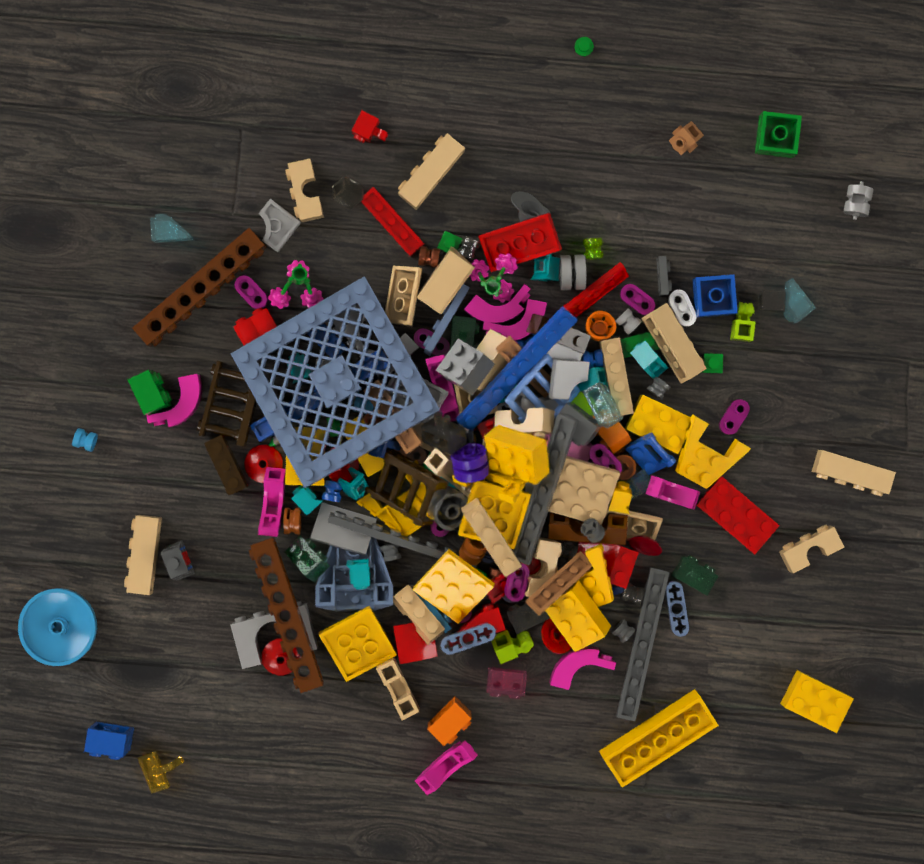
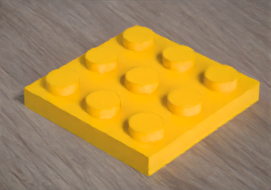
(505, 515)
(453, 586)
(357, 643)

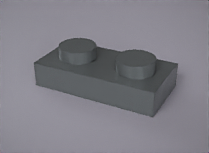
(664, 284)

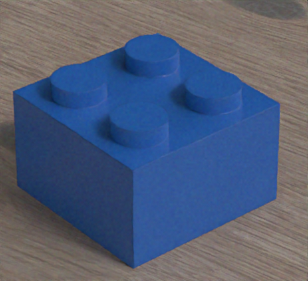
(715, 295)
(108, 740)

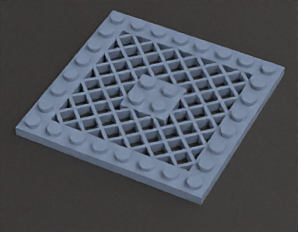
(335, 382)

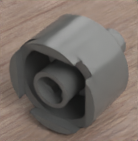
(446, 508)

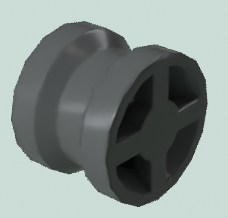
(658, 388)
(593, 530)
(390, 552)
(623, 631)

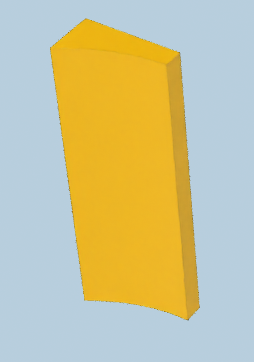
(658, 738)

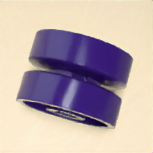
(470, 463)

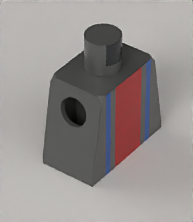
(177, 561)

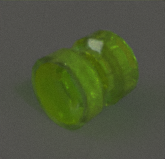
(593, 248)

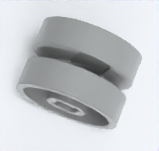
(572, 272)

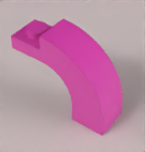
(497, 314)
(518, 330)
(189, 401)
(450, 404)
(672, 492)
(272, 502)
(572, 661)
(445, 766)

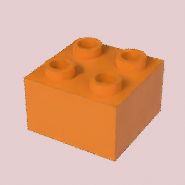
(450, 721)

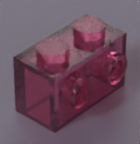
(506, 682)

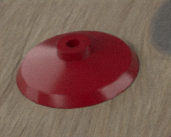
(645, 545)

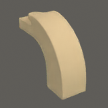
(442, 466)

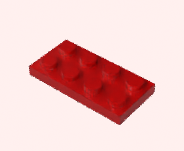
(522, 240)
(737, 515)

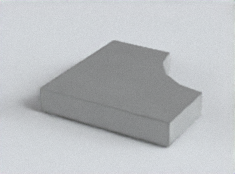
(279, 225)
(566, 376)

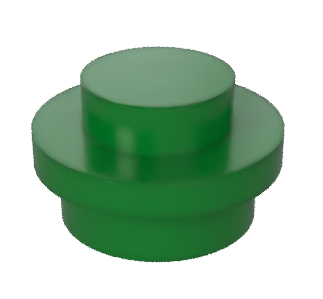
(583, 46)

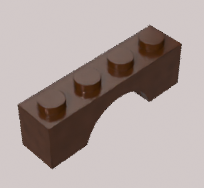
(569, 529)

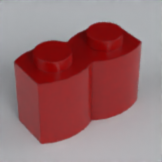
(255, 326)

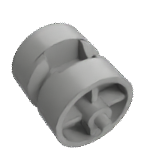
(858, 200)

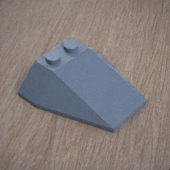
(338, 594)

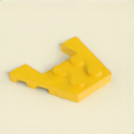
(703, 463)
(511, 489)
(392, 517)
(596, 580)

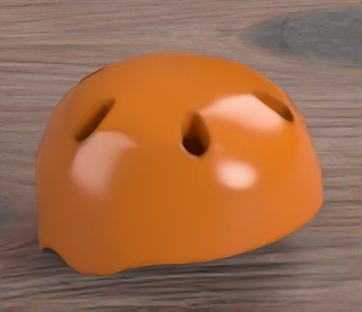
(600, 327)

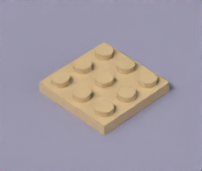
(584, 490)

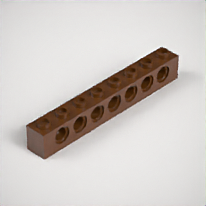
(145, 327)
(301, 682)

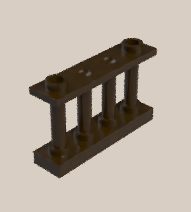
(244, 417)
(419, 475)

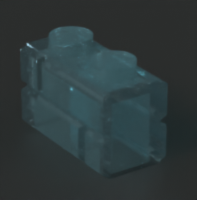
(603, 405)

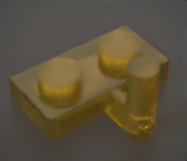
(155, 771)

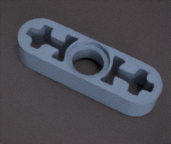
(674, 623)
(480, 628)

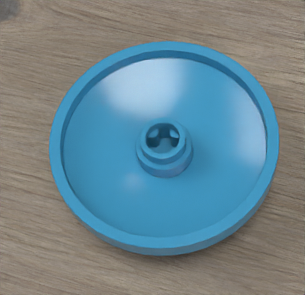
(57, 627)

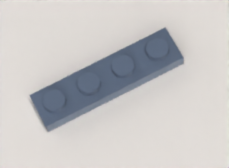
(440, 326)

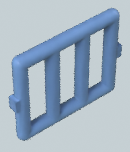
(522, 387)

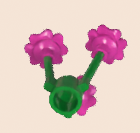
(298, 275)
(500, 289)

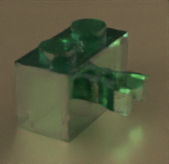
(464, 329)
(307, 558)
(695, 575)

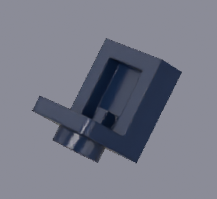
(380, 451)

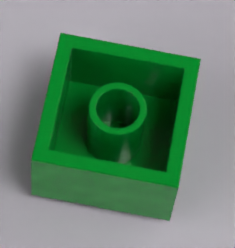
(778, 134)
(150, 392)

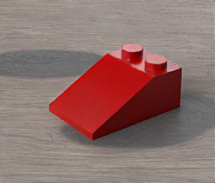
(619, 561)
(488, 614)

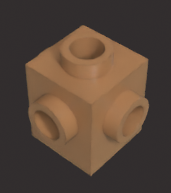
(686, 138)

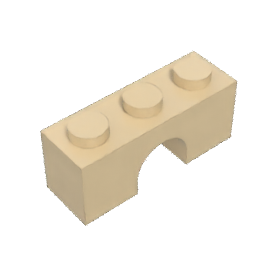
(300, 174)
(537, 422)
(548, 553)
(796, 554)
(425, 622)
(398, 687)

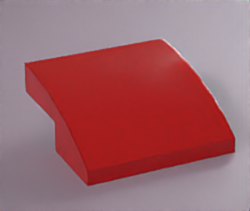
(411, 645)

